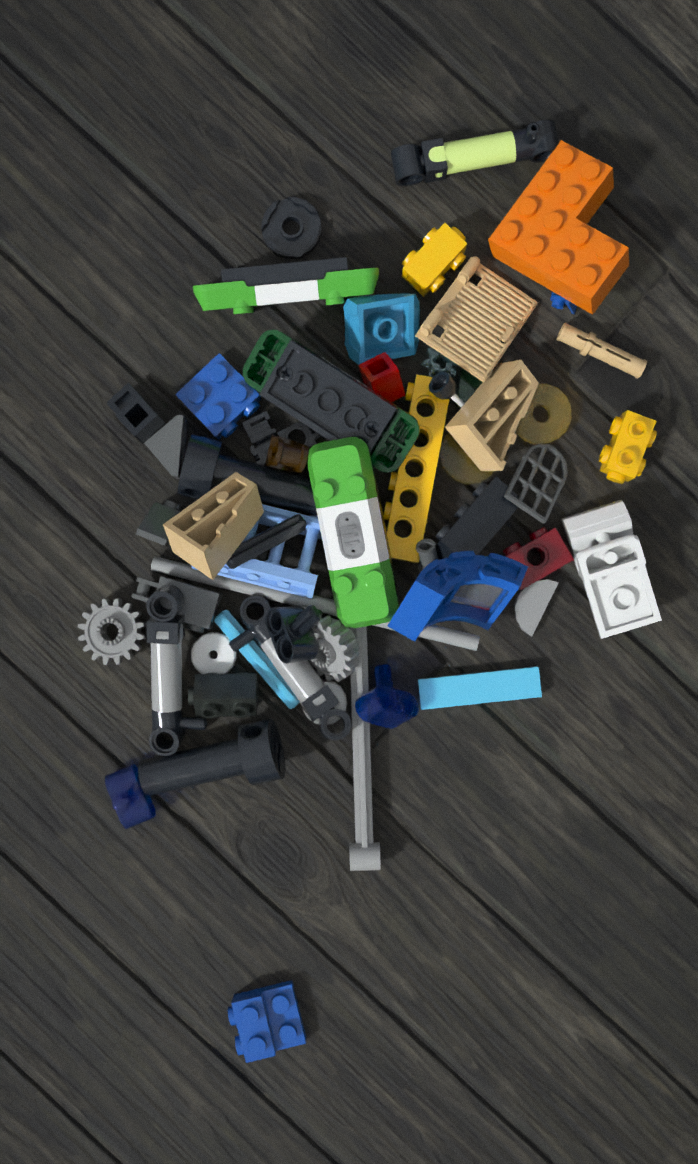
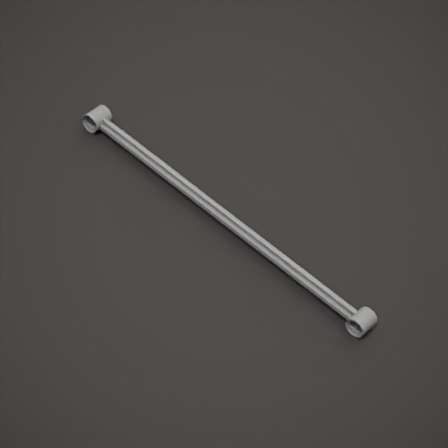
(364, 852)

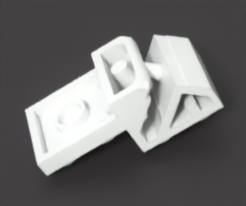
(612, 568)

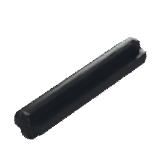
(266, 540)

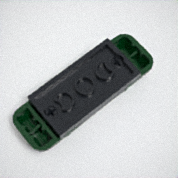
(329, 399)

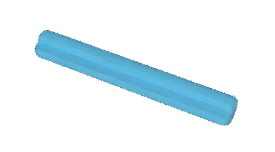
(257, 659)

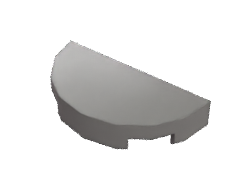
(532, 603)

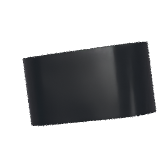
(293, 632)

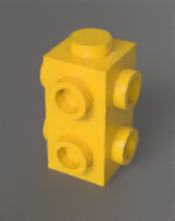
(440, 252)
(625, 453)

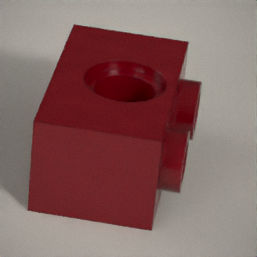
(552, 550)

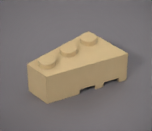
(491, 415)
(215, 524)

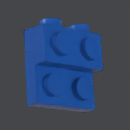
(219, 397)
(266, 1021)

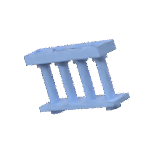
(270, 572)

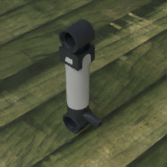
(165, 634)
(301, 677)

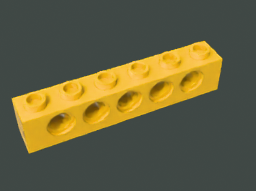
(422, 486)

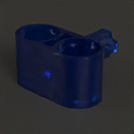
(385, 704)
(128, 797)

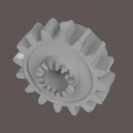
(96, 631)
(336, 649)

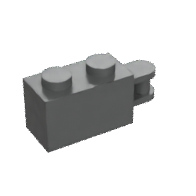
(199, 603)

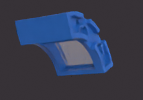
(459, 589)

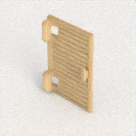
(477, 319)

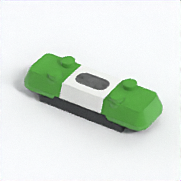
(286, 284)
(353, 532)

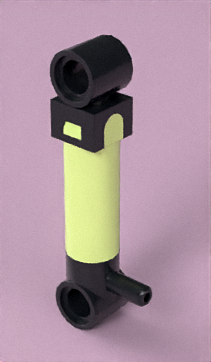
(438, 159)

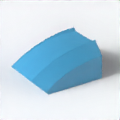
(381, 325)

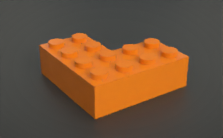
(549, 232)

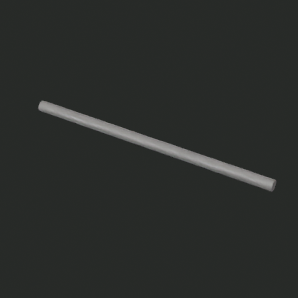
(326, 605)

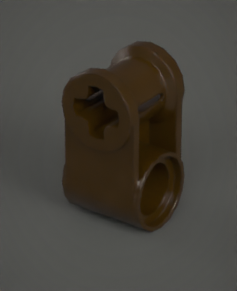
(287, 454)

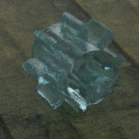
(435, 367)

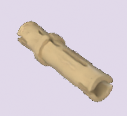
(601, 350)

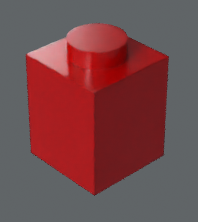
(382, 377)

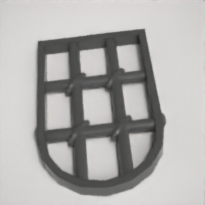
(528, 484)

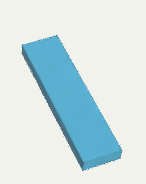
(479, 687)

